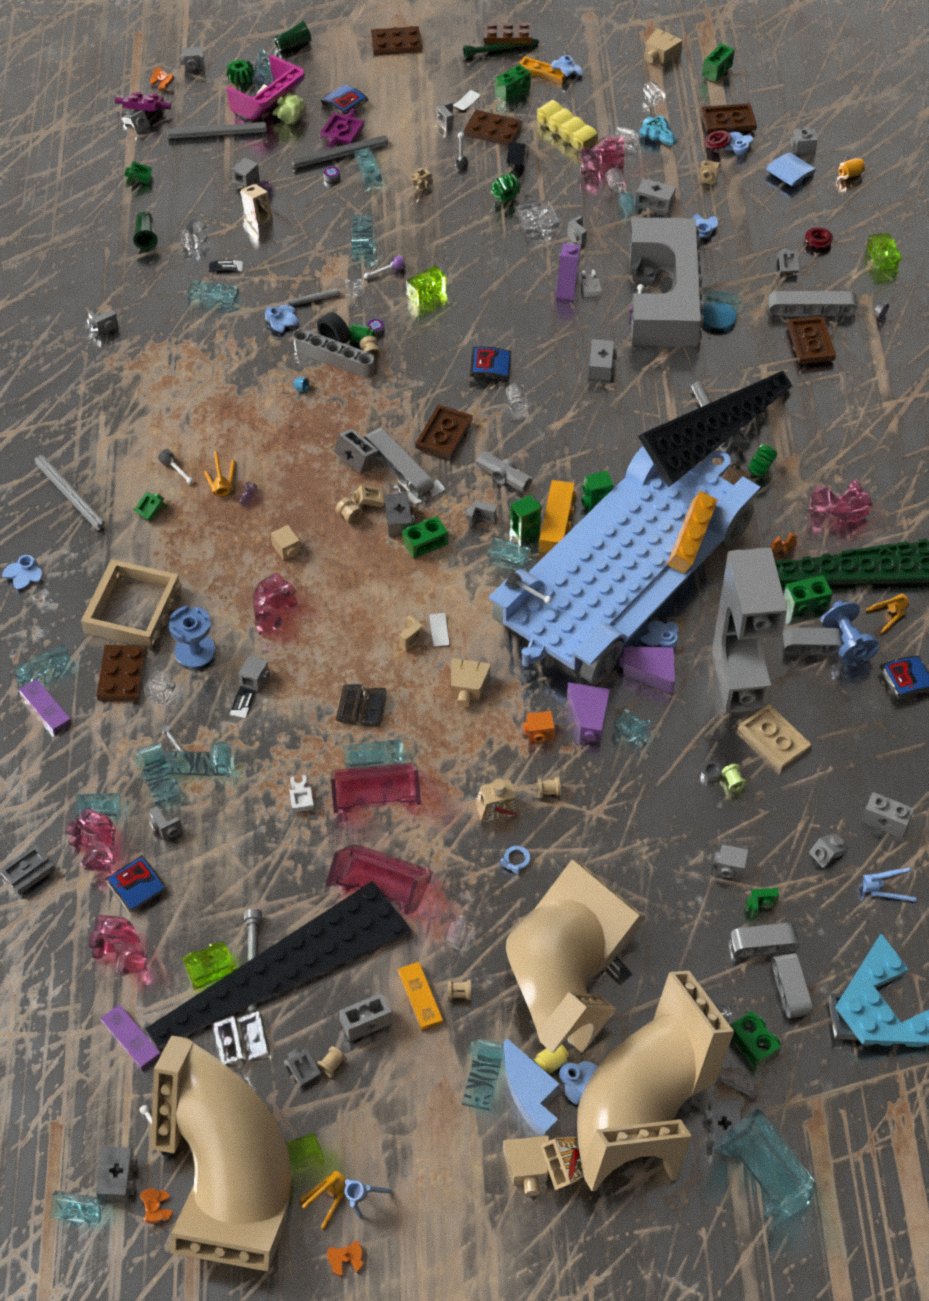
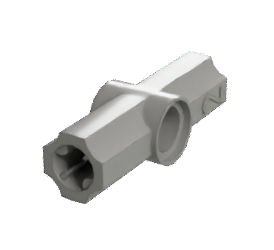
(504, 471)

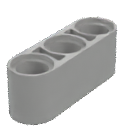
(812, 641)
(764, 940)
(792, 985)

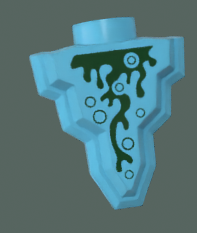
(658, 130)

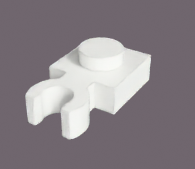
(590, 285)
(301, 796)

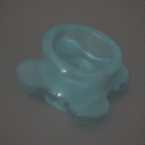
(626, 199)

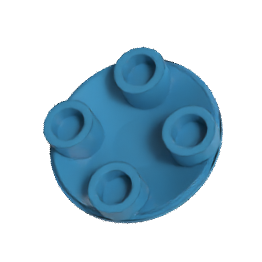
(718, 315)

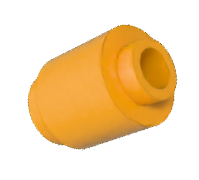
(851, 168)

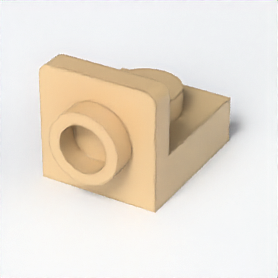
(708, 172)
(369, 496)
(412, 634)

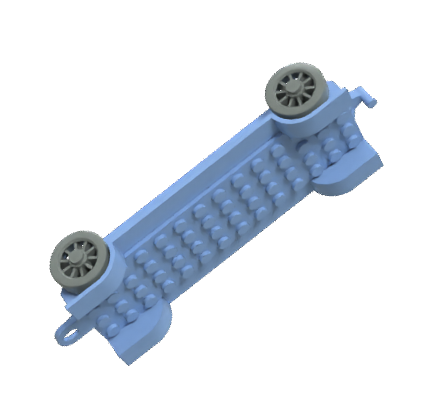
(614, 566)

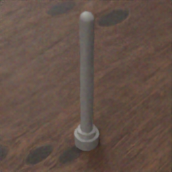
(252, 918)

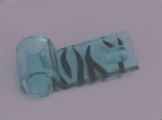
(362, 235)
(212, 763)
(153, 766)
(483, 1073)

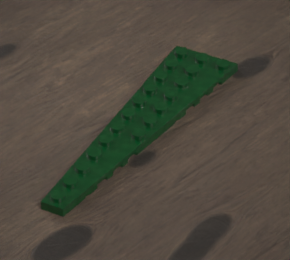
(869, 565)

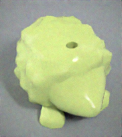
(290, 108)

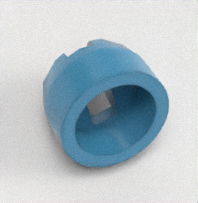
(301, 384)

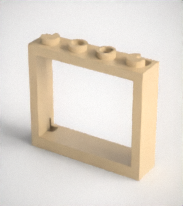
(115, 569)

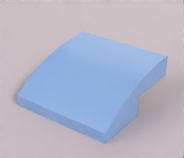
(790, 169)

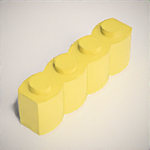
(567, 125)

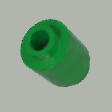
(358, 332)

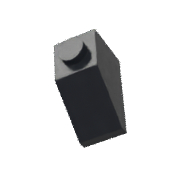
(517, 154)

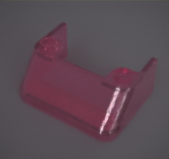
(375, 785)
(395, 877)

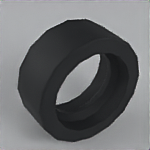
(333, 327)

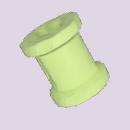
(734, 778)

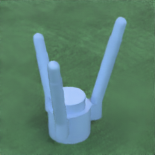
(874, 882)
(357, 1192)

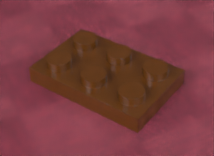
(508, 33)
(396, 40)
(729, 118)
(493, 127)
(811, 340)
(444, 431)
(121, 673)

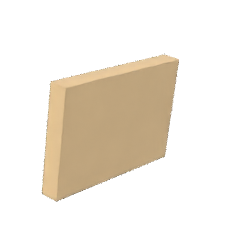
(774, 737)

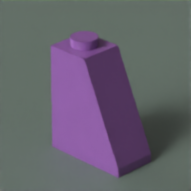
(568, 272)
(650, 666)
(588, 709)

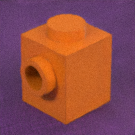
(539, 726)

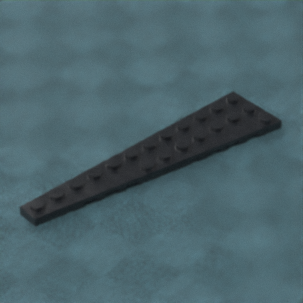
(693, 436)
(332, 938)

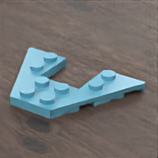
(869, 1013)

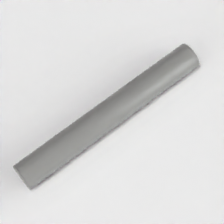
(314, 297)

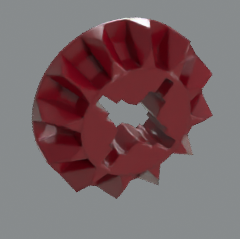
(722, 140)
(812, 234)

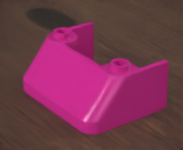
(286, 78)

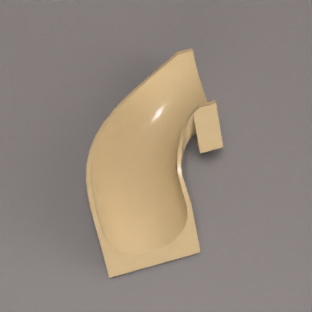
(563, 945)
(647, 1078)
(237, 1153)

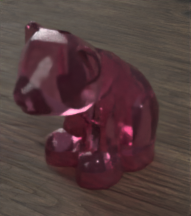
(608, 149)
(848, 506)
(267, 598)
(95, 831)
(118, 936)

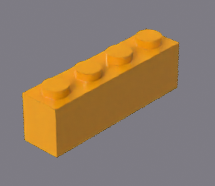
(557, 514)
(692, 532)

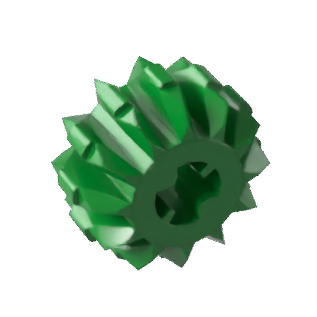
(240, 72)
(505, 187)
(762, 460)

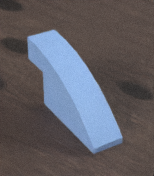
(530, 1089)

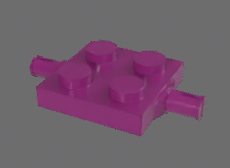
(143, 102)
(342, 129)

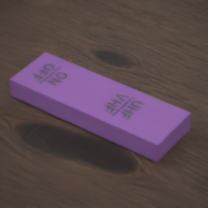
(45, 706)
(130, 1037)

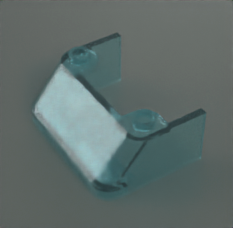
(772, 1165)

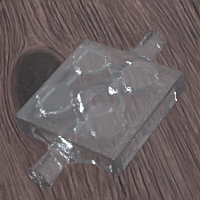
(537, 216)

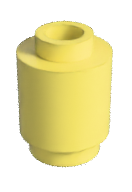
(552, 1061)

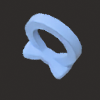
(504, 862)

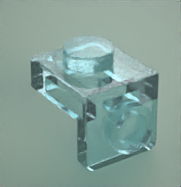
(630, 725)

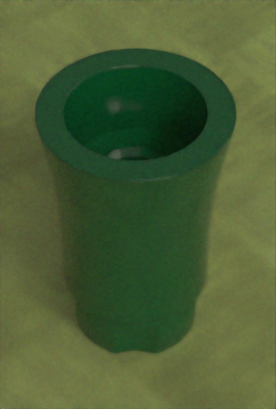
(293, 36)
(145, 235)

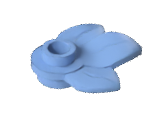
(567, 66)
(739, 142)
(705, 226)
(281, 317)
(23, 572)
(661, 634)
(575, 1085)

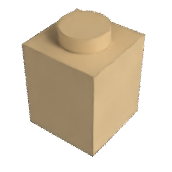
(285, 542)

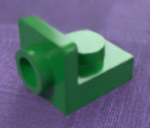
(138, 171)
(150, 505)
(761, 898)

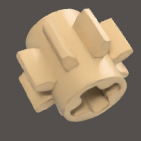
(422, 179)

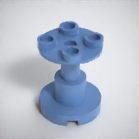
(191, 629)
(856, 645)

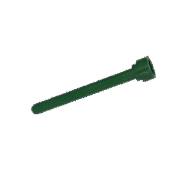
(470, 51)

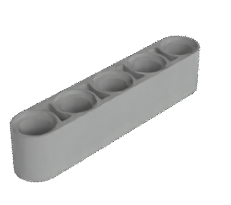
(812, 303)
(333, 353)
(400, 463)

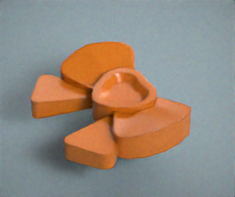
(159, 75)
(783, 545)
(151, 1198)
(338, 1256)

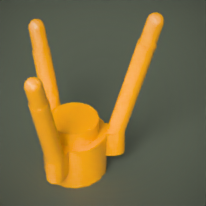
(221, 485)
(896, 605)
(333, 1186)

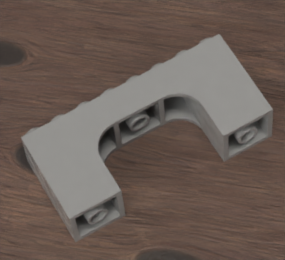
(674, 315)
(748, 612)

